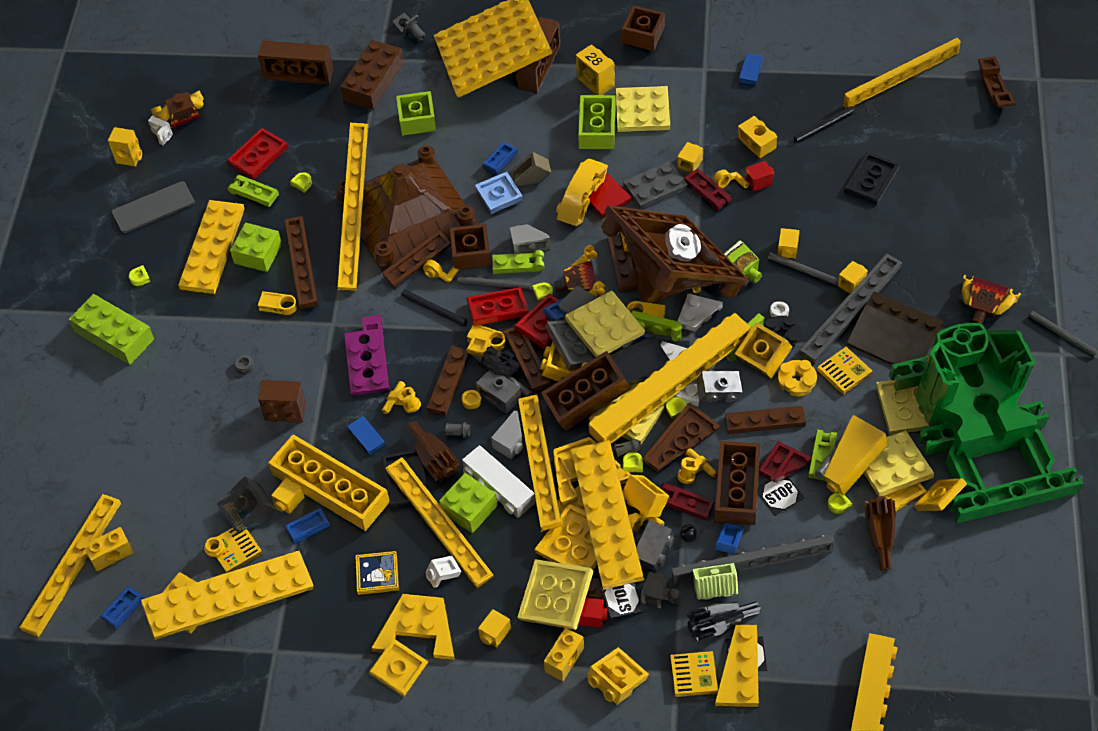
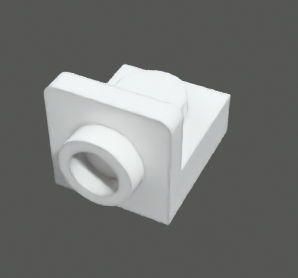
(161, 129)
(442, 569)

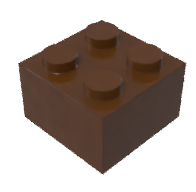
(643, 27)
(470, 247)
(282, 401)

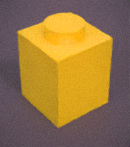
(690, 157)
(788, 243)
(852, 276)
(287, 496)
(494, 628)

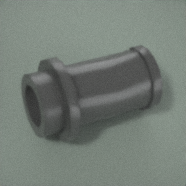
(458, 429)
(627, 447)

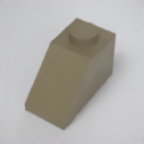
(530, 170)

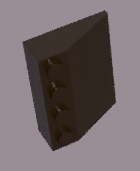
(894, 330)

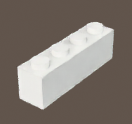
(508, 488)

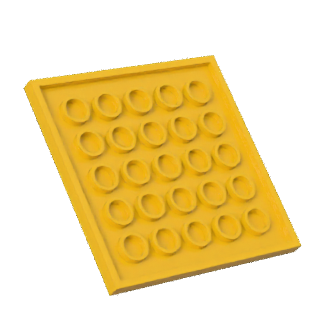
(491, 45)

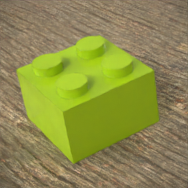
(416, 113)
(256, 247)
(468, 503)

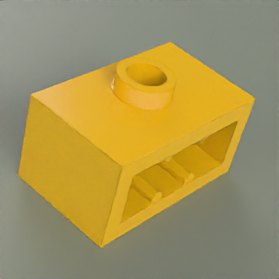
(644, 496)

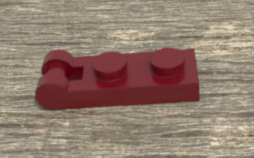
(707, 189)
(688, 502)

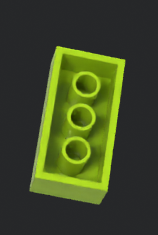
(111, 329)

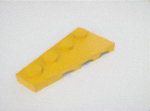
(740, 673)

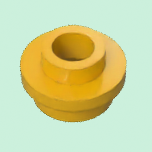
(214, 542)

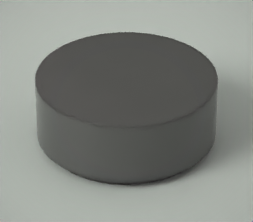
(244, 364)

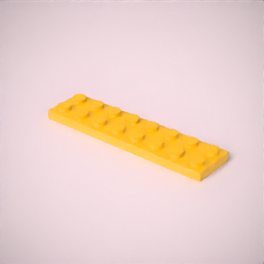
(607, 515)
(226, 594)

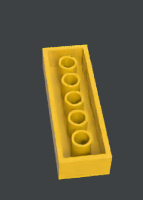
(330, 482)

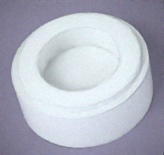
(779, 309)

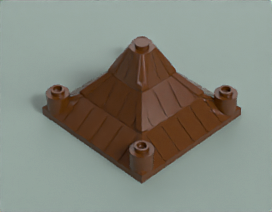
(408, 208)
(655, 271)

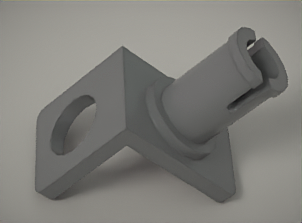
(410, 26)

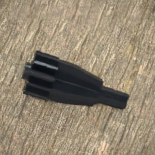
(718, 618)

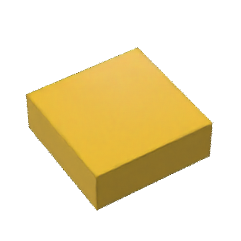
(478, 345)

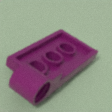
(377, 364)

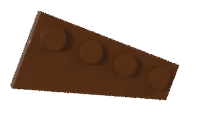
(684, 433)

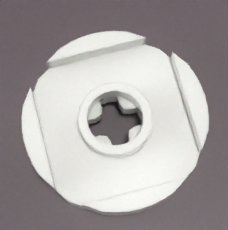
(676, 248)

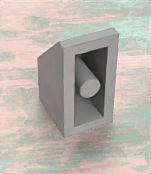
(528, 239)
(508, 437)

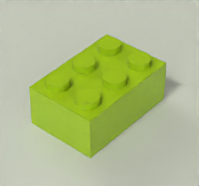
(597, 122)

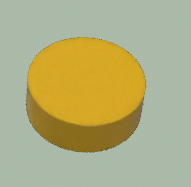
(471, 399)

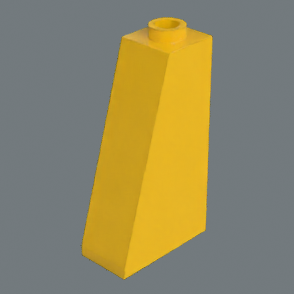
(854, 454)

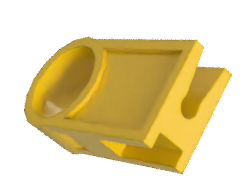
(273, 301)
(648, 308)
(488, 333)

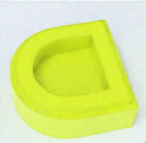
(301, 182)
(139, 276)
(542, 290)
(675, 406)
(633, 462)
(838, 503)

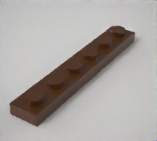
(301, 262)

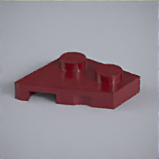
(783, 462)

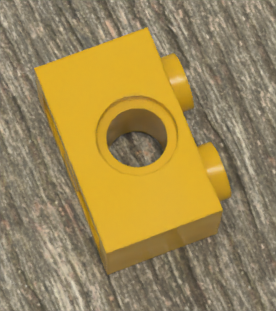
(757, 137)
(125, 146)
(108, 549)
(564, 654)

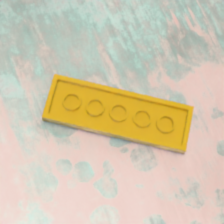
(211, 247)

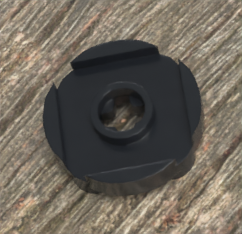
(786, 324)
(502, 362)

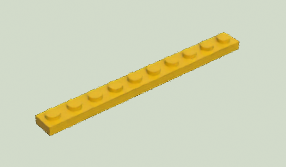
(353, 207)

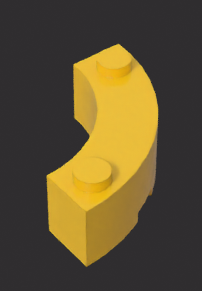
(576, 201)

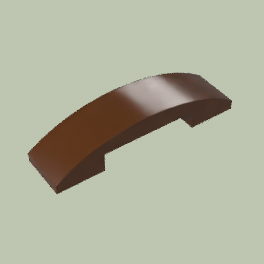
(994, 84)

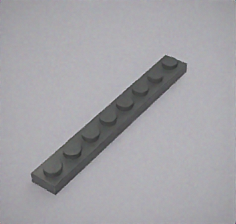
(850, 309)
(760, 557)

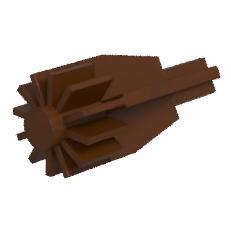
(433, 453)
(881, 527)

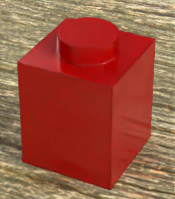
(759, 175)
(593, 613)

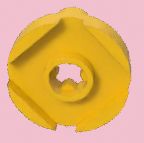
(797, 368)

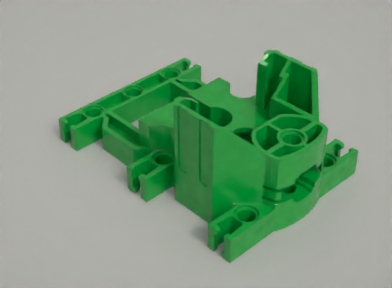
(972, 396)

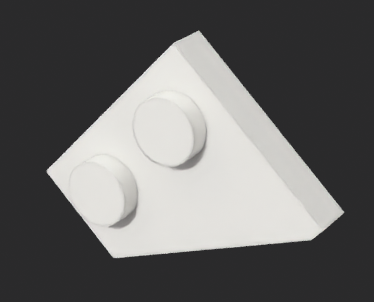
(697, 311)

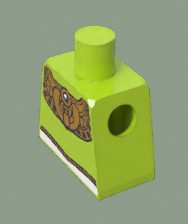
(745, 260)

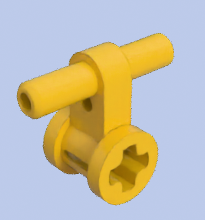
(404, 397)
(693, 465)

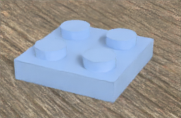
(498, 192)

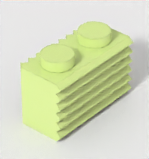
(715, 581)

